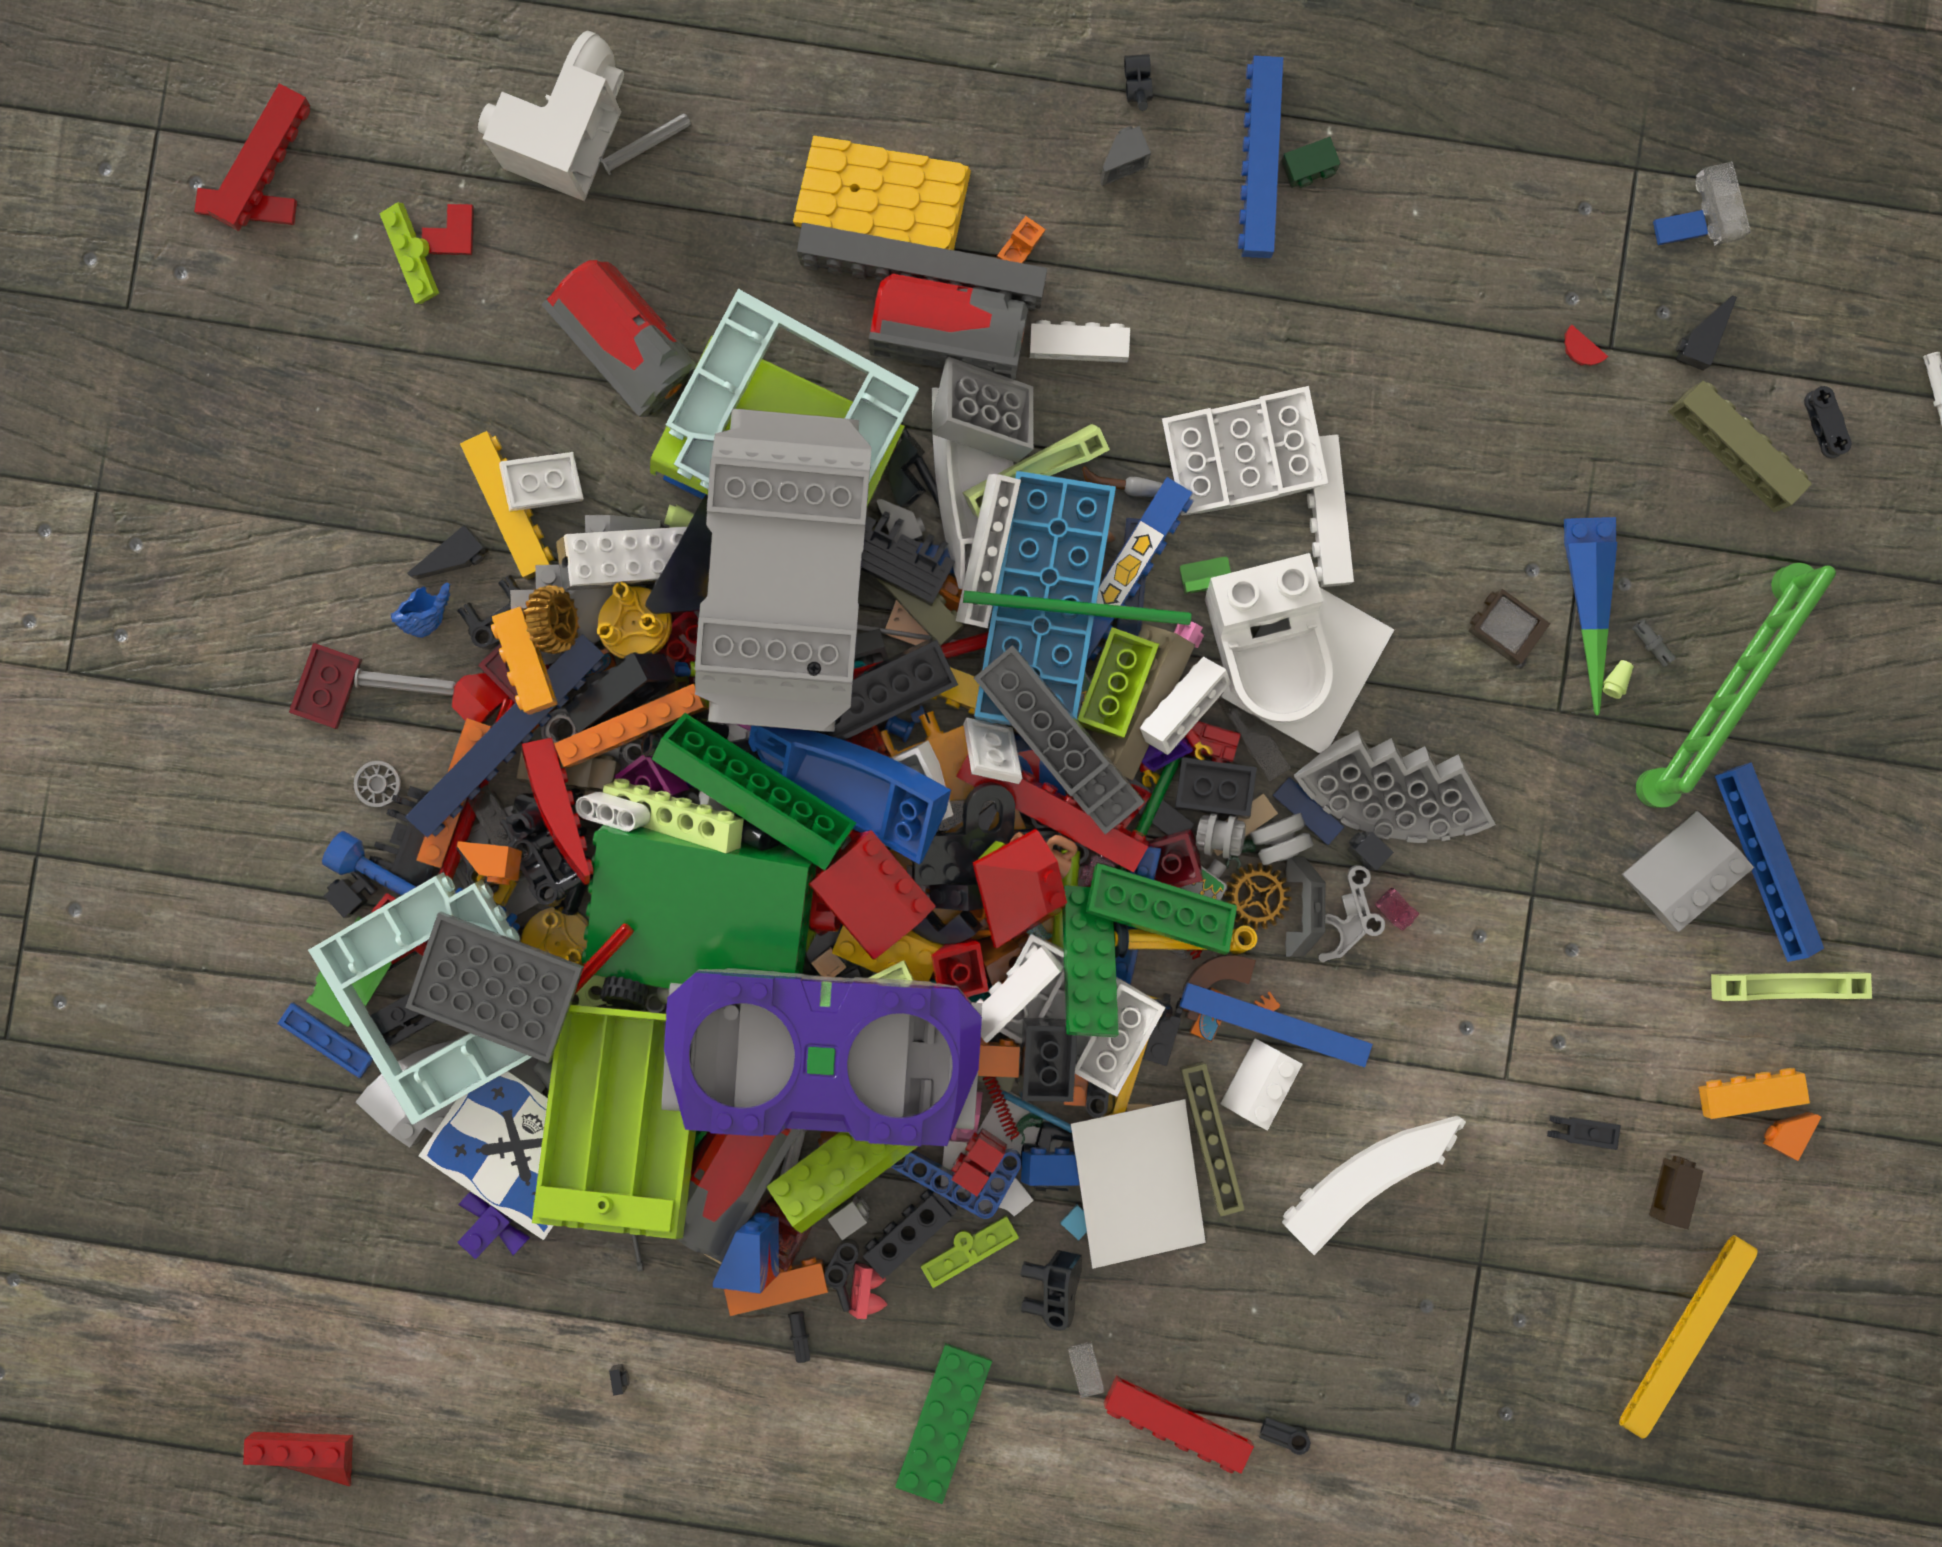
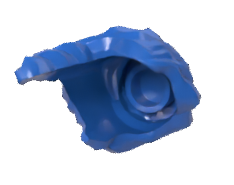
(421, 611)

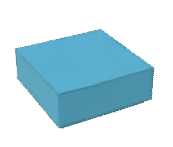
(1075, 1222)

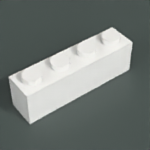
(1079, 342)
(1185, 705)

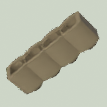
(585, 776)

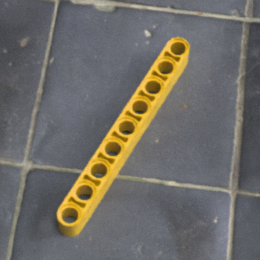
(1688, 1336)

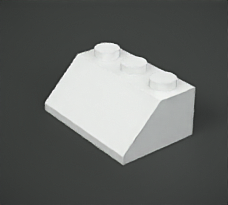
(1261, 1084)

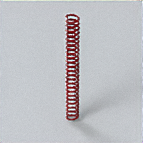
(1000, 1105)

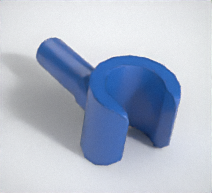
(681, 669)

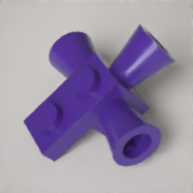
(488, 1227)

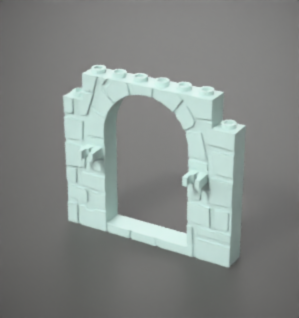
(732, 362)
(384, 937)

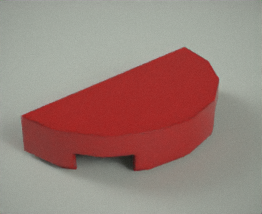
(1581, 349)

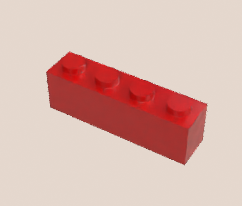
(312, 1454)

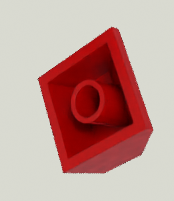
(961, 966)

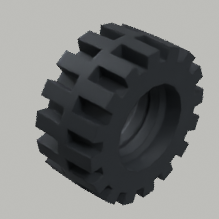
(624, 993)

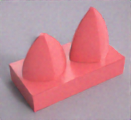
(861, 1299)

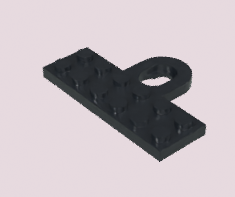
(953, 853)

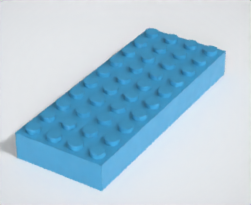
(1052, 554)

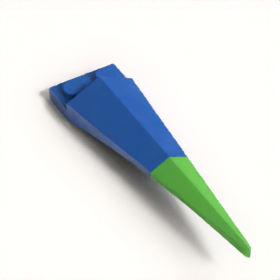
(1591, 560)

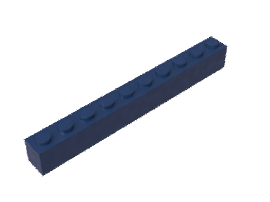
(500, 741)

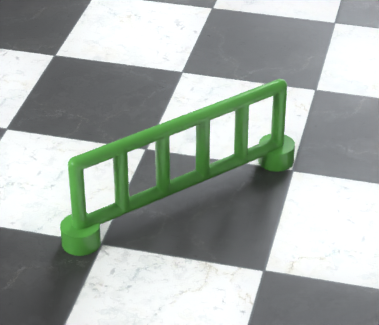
(1791, 586)

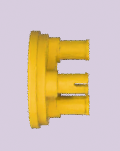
(629, 626)
(557, 934)

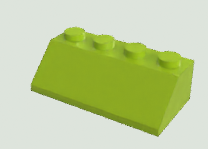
(1117, 683)

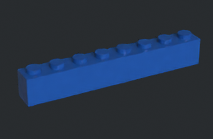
(1262, 157)
(1770, 862)

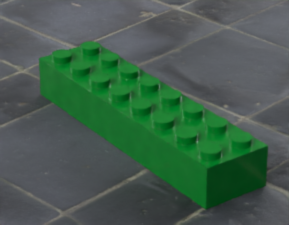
(753, 791)

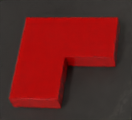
(457, 237)

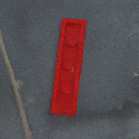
(269, 209)

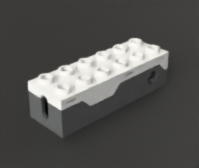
(615, 557)

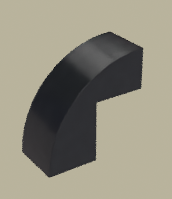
(902, 482)
(956, 930)

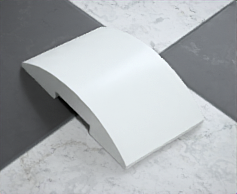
(1246, 451)
(1098, 1059)

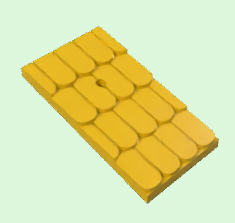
(882, 193)

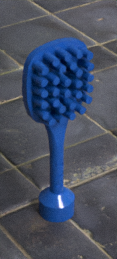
(347, 855)

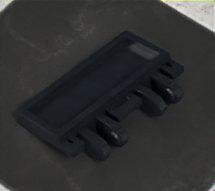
(899, 562)
(410, 842)

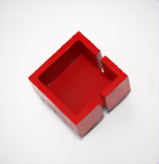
(982, 1157)

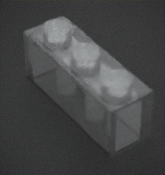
(1722, 203)

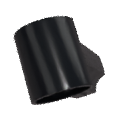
(1282, 1435)

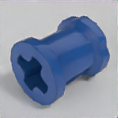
(899, 727)

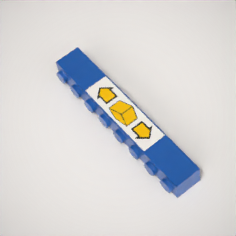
(1138, 553)

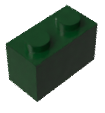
(1310, 163)

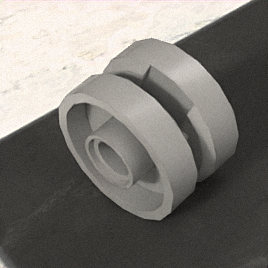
(1281, 838)

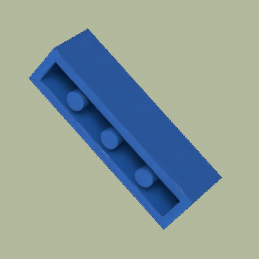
(1049, 1168)

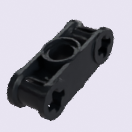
(1827, 422)

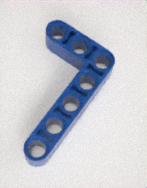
(949, 1191)

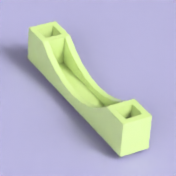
(1066, 453)
(1791, 985)

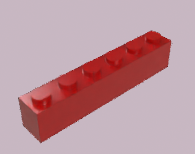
(259, 157)
(1178, 1424)

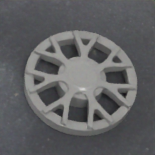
(377, 783)

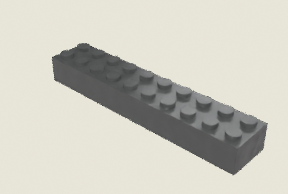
(880, 257)

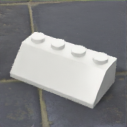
(1017, 990)

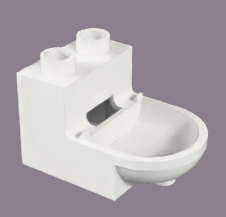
(567, 136)
(1283, 672)

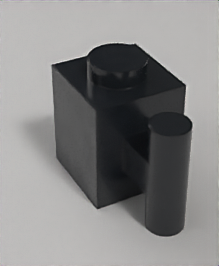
(347, 896)

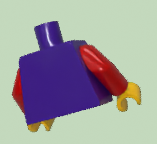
(1156, 759)

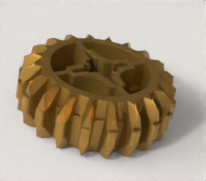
(551, 619)
(1263, 906)

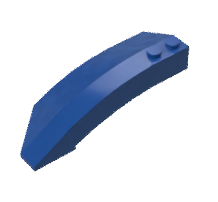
(860, 783)

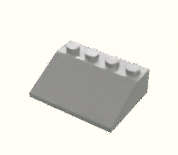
(984, 411)
(1687, 871)

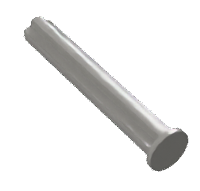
(645, 142)
(405, 683)

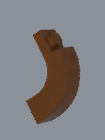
(1219, 968)

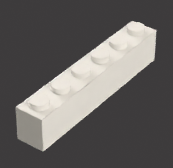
(1330, 521)
(988, 546)

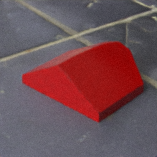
(477, 697)

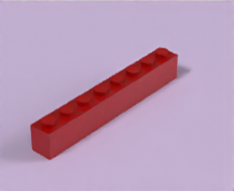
(1067, 817)

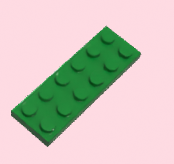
(1161, 909)
(1088, 968)
(943, 1423)

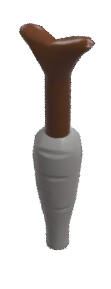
(1132, 485)

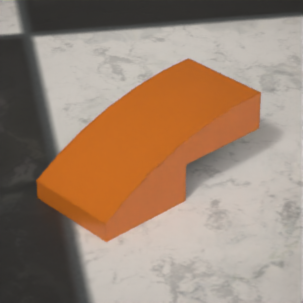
(1022, 241)

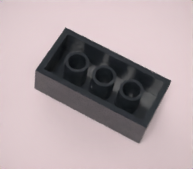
(621, 690)

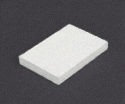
(541, 481)
(992, 750)

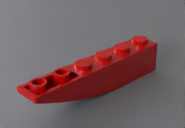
(555, 804)

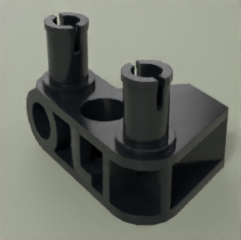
(1060, 1287)

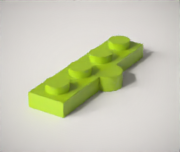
(410, 253)
(969, 1250)

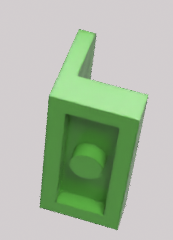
(1197, 575)

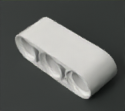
(612, 811)

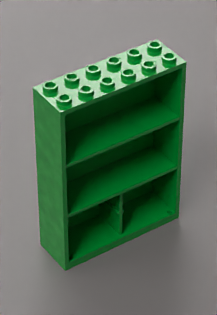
(696, 907)

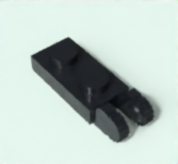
(1163, 1037)
(1587, 1132)

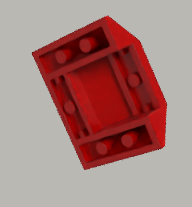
(1019, 887)

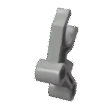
(1358, 914)

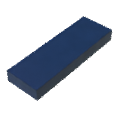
(1314, 816)

